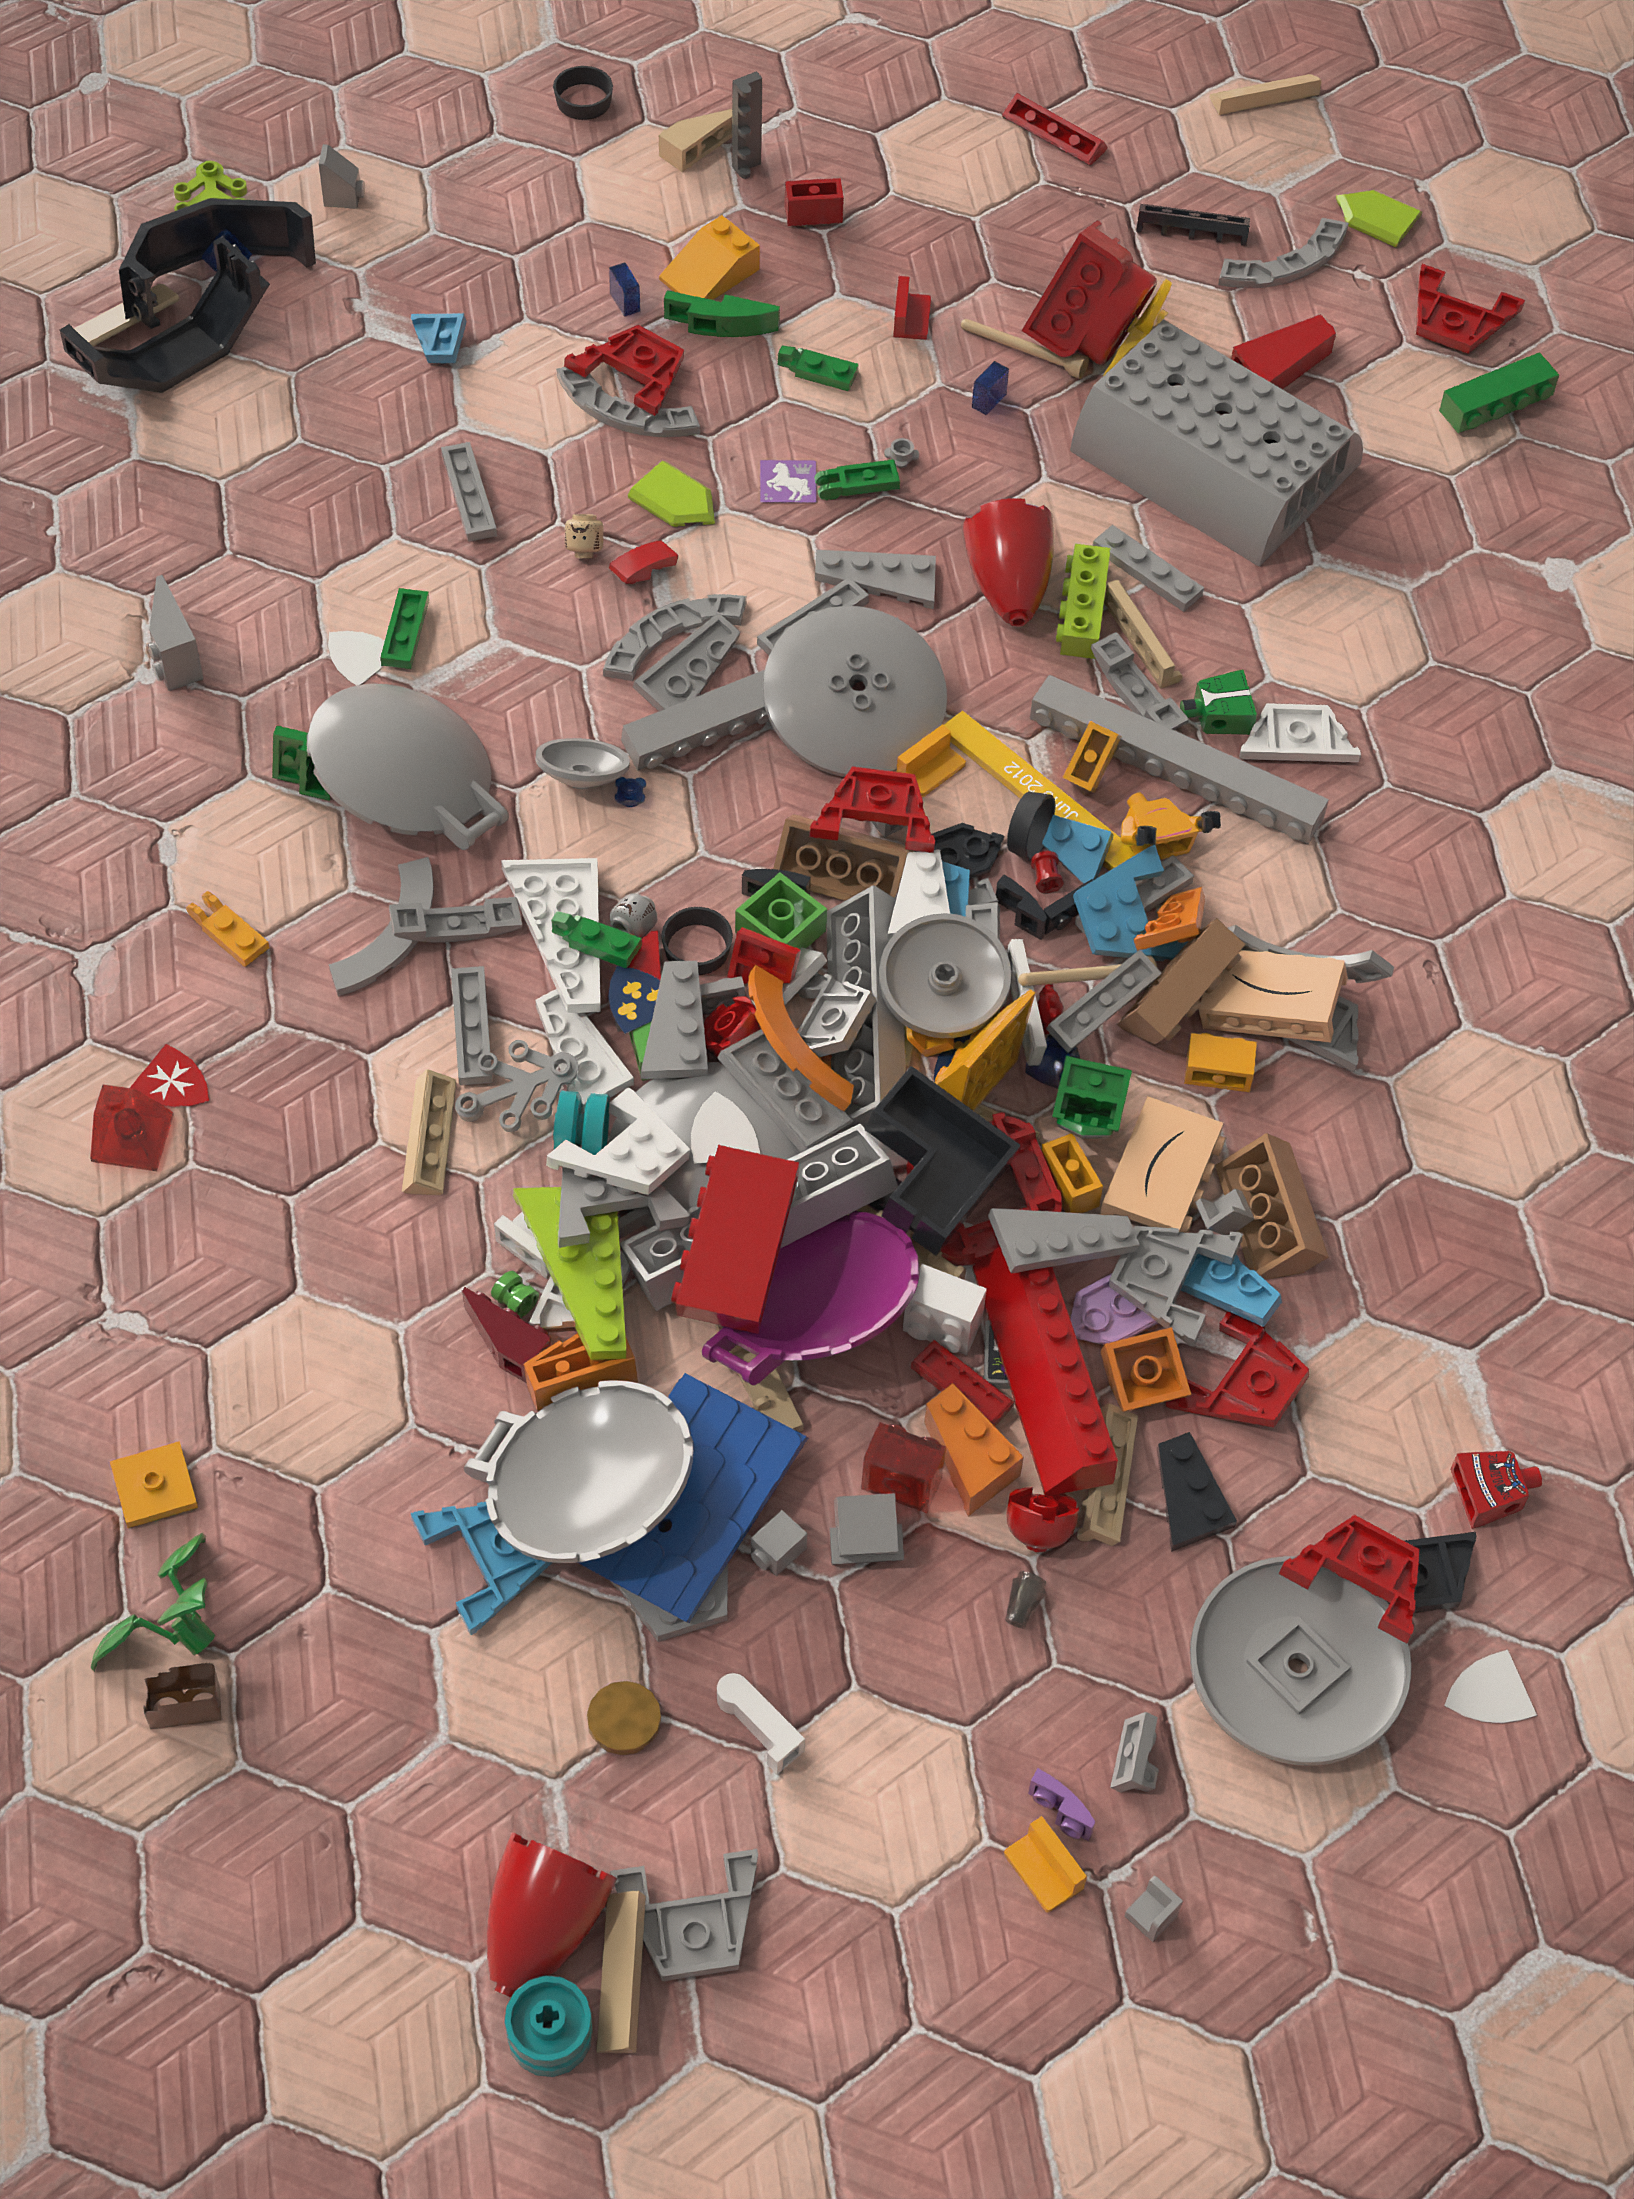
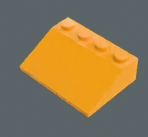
(988, 1054)

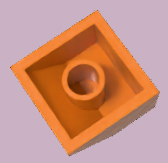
(1145, 1370)

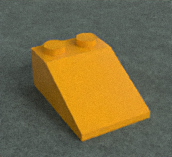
(713, 261)

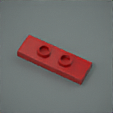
(944, 1368)

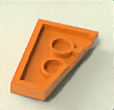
(1178, 920)

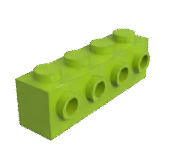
(1085, 600)

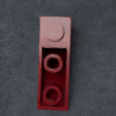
(504, 1333)

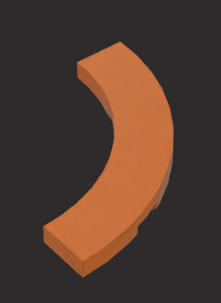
(789, 1045)

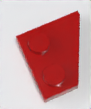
(759, 950)

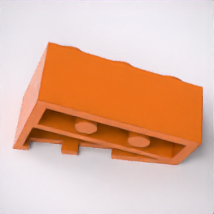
(569, 1366)
(976, 1452)

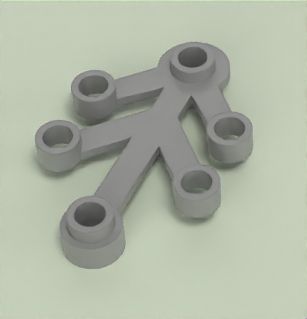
(521, 1084)

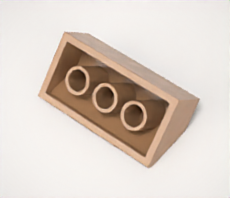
(840, 866)
(1183, 983)
(1285, 1231)

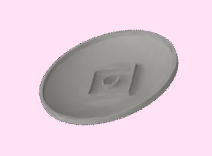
(828, 720)
(1307, 1718)

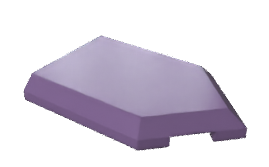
(1106, 1316)

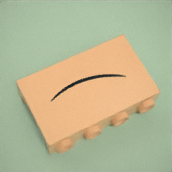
(1276, 996)
(1164, 1166)

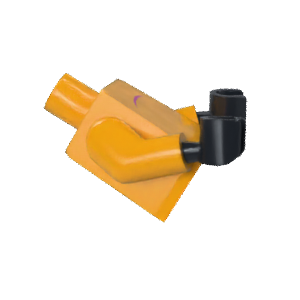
(1164, 826)

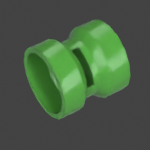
(512, 1292)

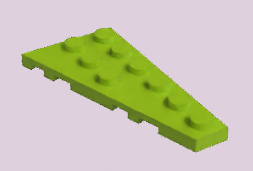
(584, 1273)

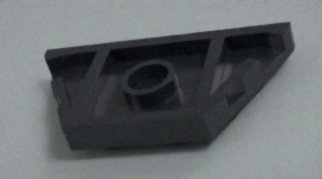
(1442, 1570)

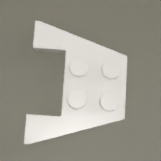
(636, 1158)

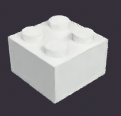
(945, 1310)

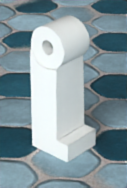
(781, 1739)

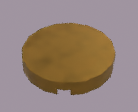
(624, 1717)

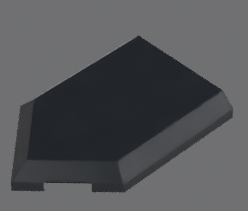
(968, 848)

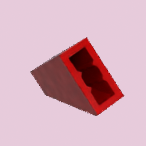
(1287, 352)

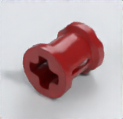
(1046, 869)

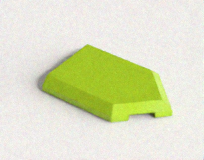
(1378, 215)
(673, 496)

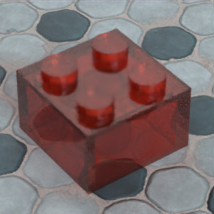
(903, 1466)

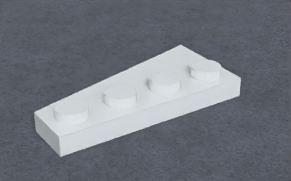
(575, 1034)

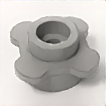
(902, 452)

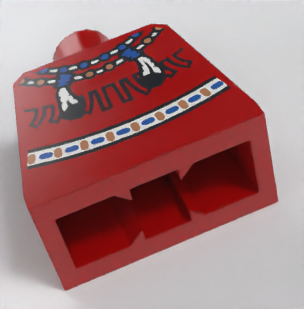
(1492, 1485)

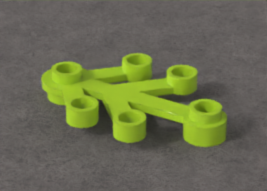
(210, 175)

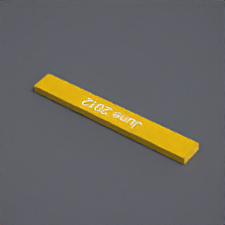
(1022, 777)

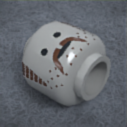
(634, 915)

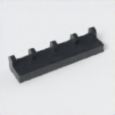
(1194, 221)

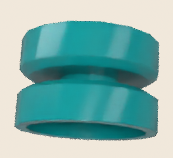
(581, 1128)
(543, 2003)

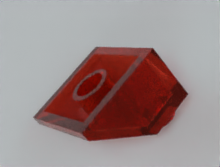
(129, 1129)

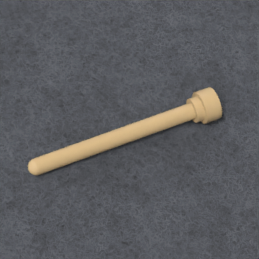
(1074, 364)
(1068, 975)

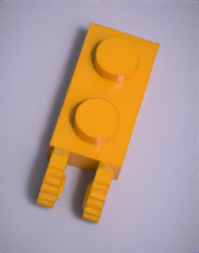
(229, 930)

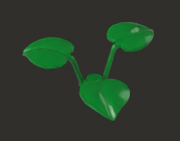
(188, 1626)

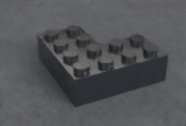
(952, 1153)

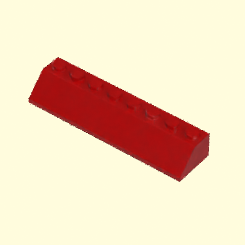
(1047, 1377)

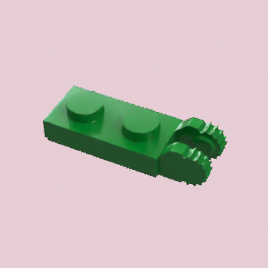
(857, 479)

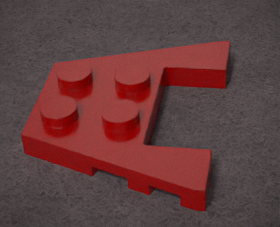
(1457, 321)
(638, 355)
(881, 798)
(1257, 1384)
(1370, 1560)

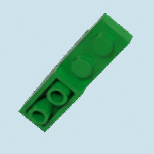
(722, 319)

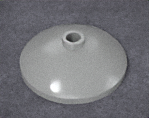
(582, 762)

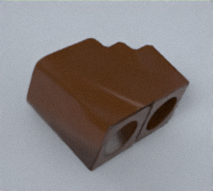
(185, 1711)

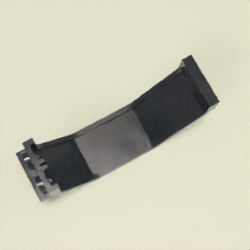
(187, 233)
(187, 345)

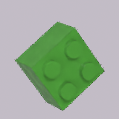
(783, 913)

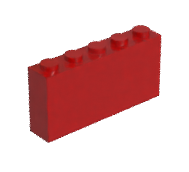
(736, 1238)

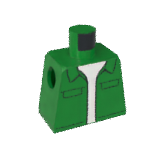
(1222, 704)

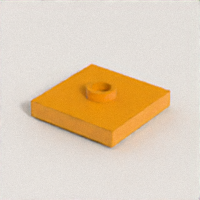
(153, 1484)

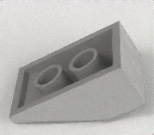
(172, 641)

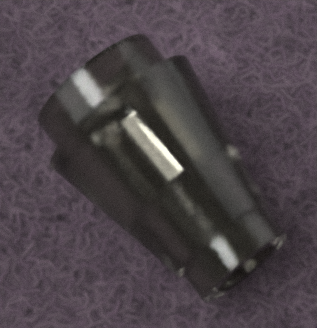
(1024, 1598)

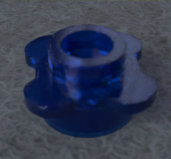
(633, 797)

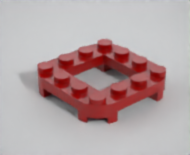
(1033, 1180)

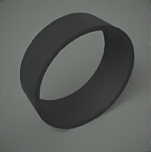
(583, 75)
(1030, 824)
(698, 916)

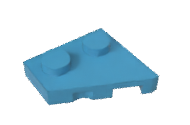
(440, 335)
(1078, 846)

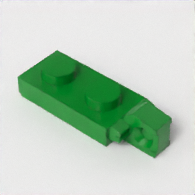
(818, 367)
(596, 938)

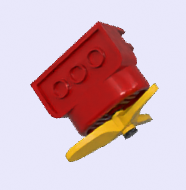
(1097, 301)

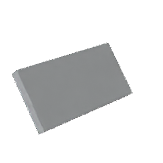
(782, 1093)

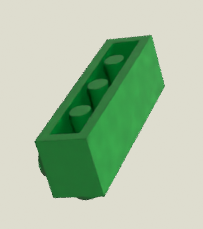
(1499, 392)

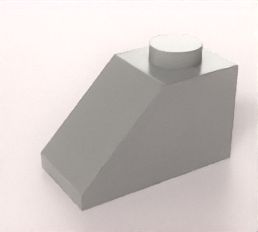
(339, 180)

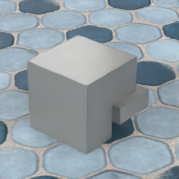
(866, 1530)

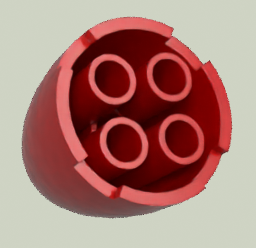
(1011, 556)
(539, 1911)

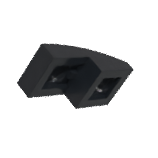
(756, 878)
(1028, 912)

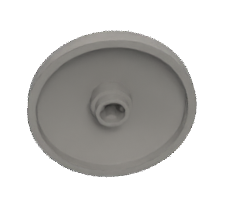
(944, 975)

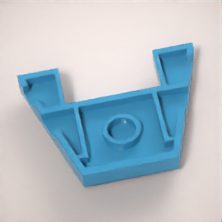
(1114, 911)
(501, 1565)

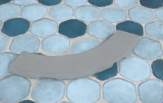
(1290, 266)
(624, 414)
(664, 623)
(386, 949)
(1361, 966)

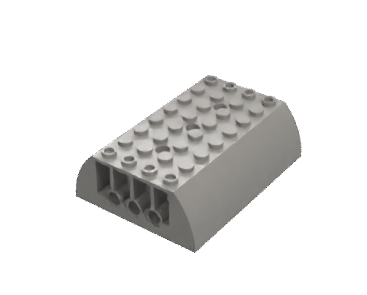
(1208, 464)

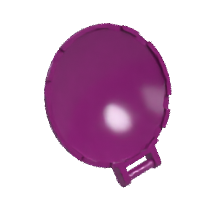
(826, 1296)

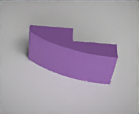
(1072, 1814)

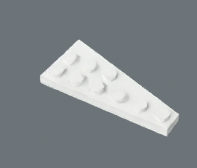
(565, 887)

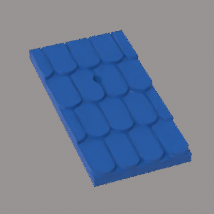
(732, 1476)

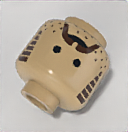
(584, 535)

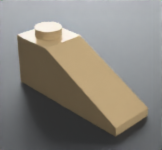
(694, 138)

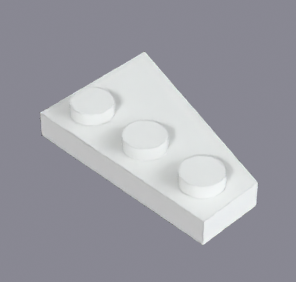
(920, 890)

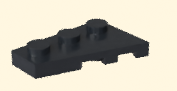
(1191, 1493)

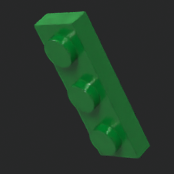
(404, 628)

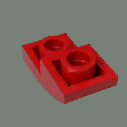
(638, 563)

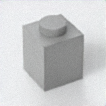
(778, 1543)

